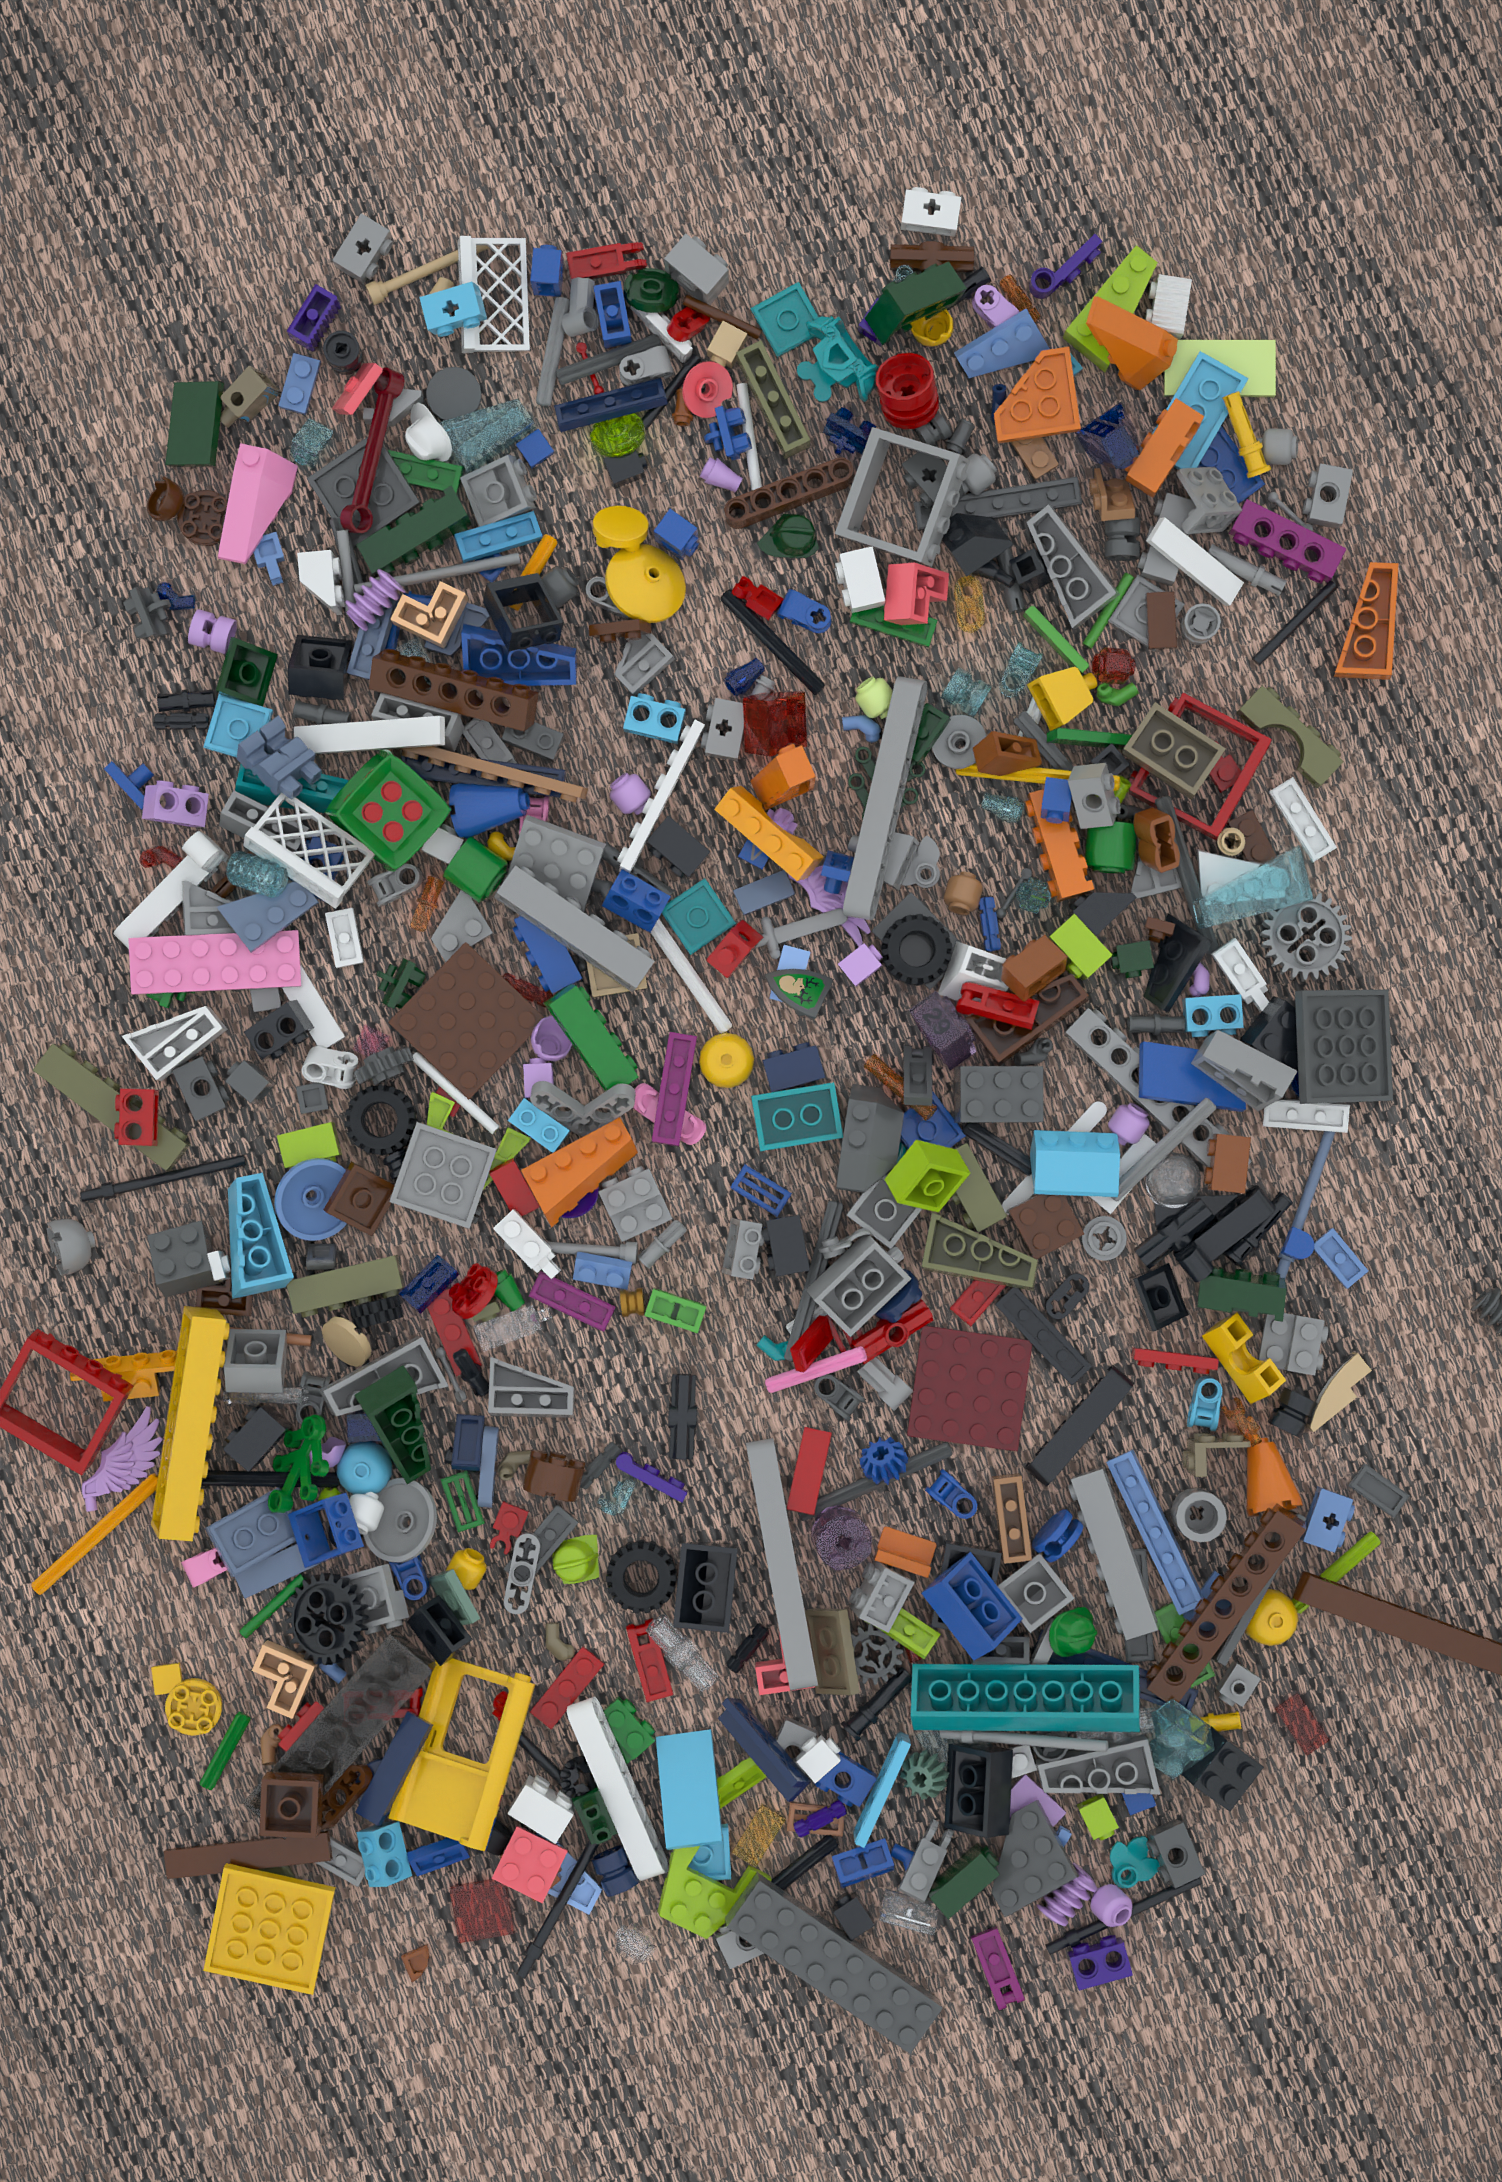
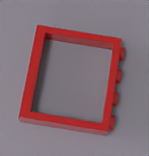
(1229, 724)
(39, 1435)

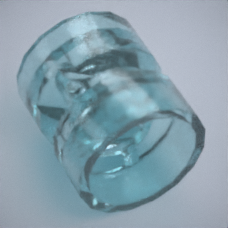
(970, 701)

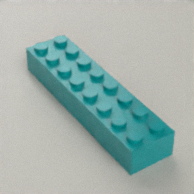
(1025, 1697)

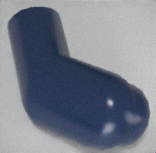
(998, 398)

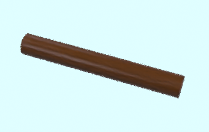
(720, 316)

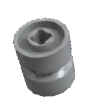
(1200, 624)

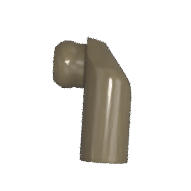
(511, 1463)

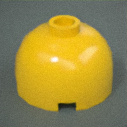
(726, 1060)
(1273, 1620)

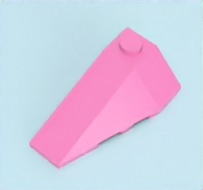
(256, 494)

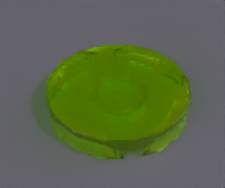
(618, 435)

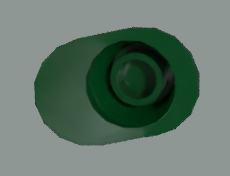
(790, 538)

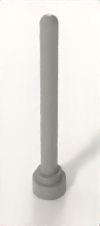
(624, 1252)

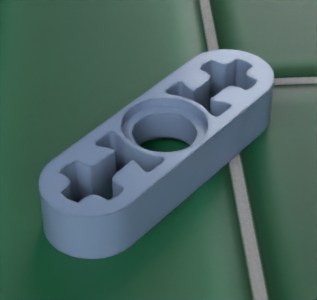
(487, 1473)

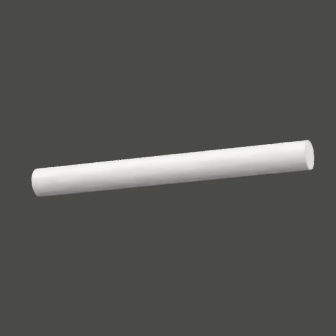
(752, 457)
(447, 1086)

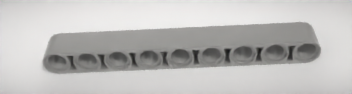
(885, 798)
(781, 1564)

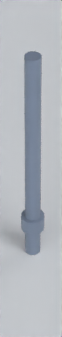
(1307, 1195)

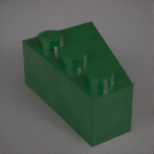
(913, 299)
(1243, 1292)

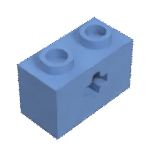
(1323, 1504)

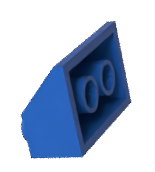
(972, 1606)

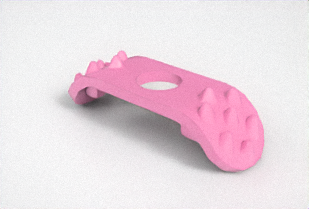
(646, 1104)

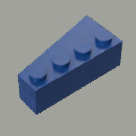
(535, 666)

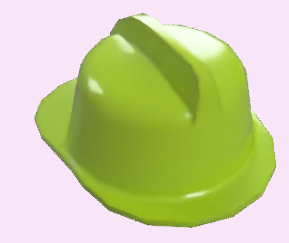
(577, 1559)

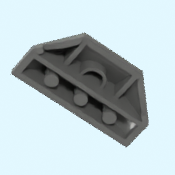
(869, 1139)

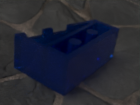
(1110, 439)

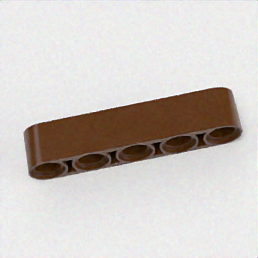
(797, 482)

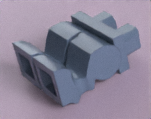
(278, 759)

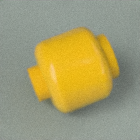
(469, 1567)

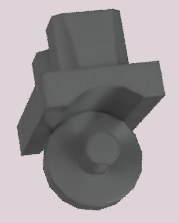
(150, 610)

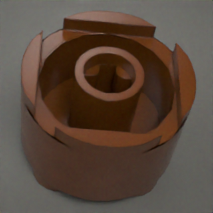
(553, 1475)

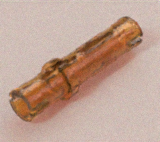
(895, 1084)

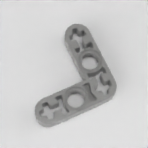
(549, 1097)

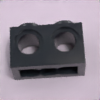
(277, 1026)

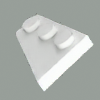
(1218, 870)

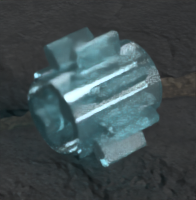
(1033, 895)

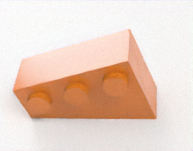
(1163, 447)

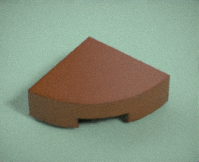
(416, 1961)

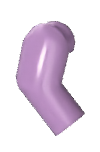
(1201, 981)

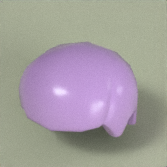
(549, 1040)
(331, 1451)

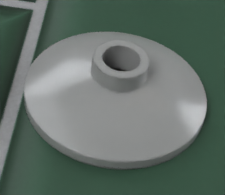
(958, 729)

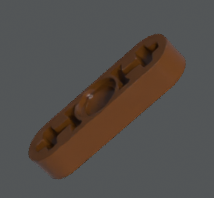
(352, 1793)

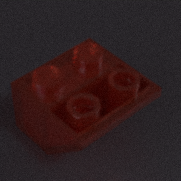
(774, 722)

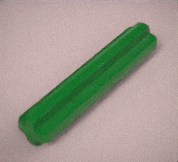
(225, 1750)

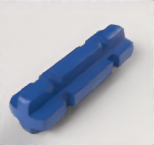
(989, 924)

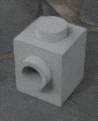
(1237, 1684)

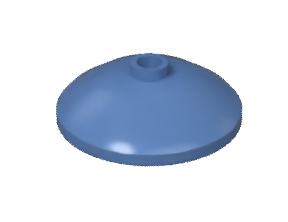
(304, 1215)

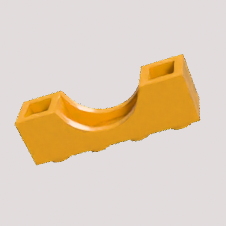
(786, 850)

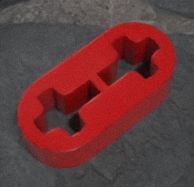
(690, 325)

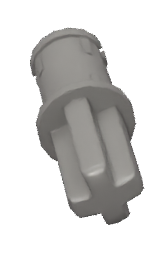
(662, 1243)

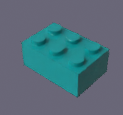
(797, 1116)

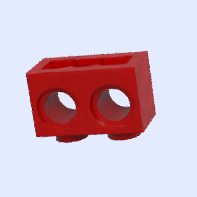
(146, 1117)

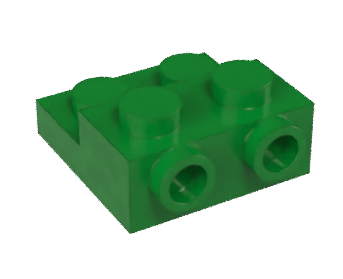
(630, 1733)

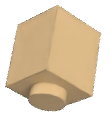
(725, 345)

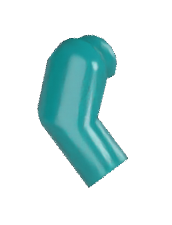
(773, 1350)

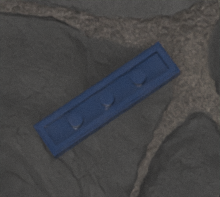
(610, 404)
(394, 1768)

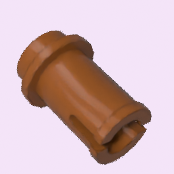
(682, 415)

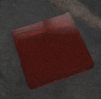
(481, 1910)

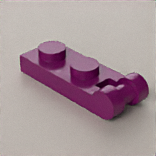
(997, 1967)

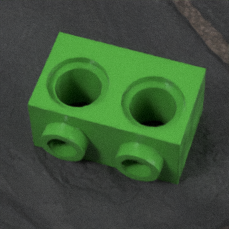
(675, 1310)

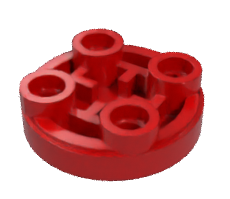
(473, 1291)

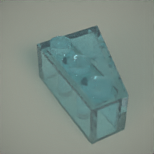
(487, 432)

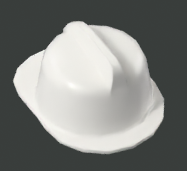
(426, 436)

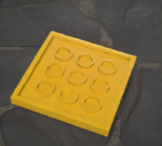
(269, 1928)

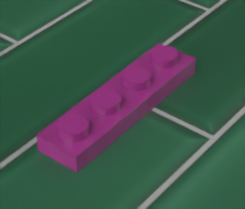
(674, 1089)

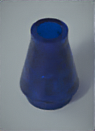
(743, 677)

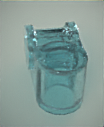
(1020, 666)

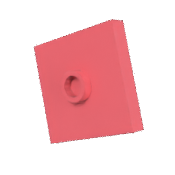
(357, 388)

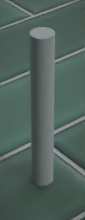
(346, 566)

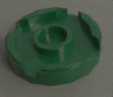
(651, 290)

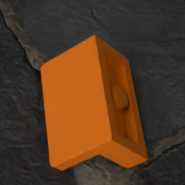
(905, 1551)

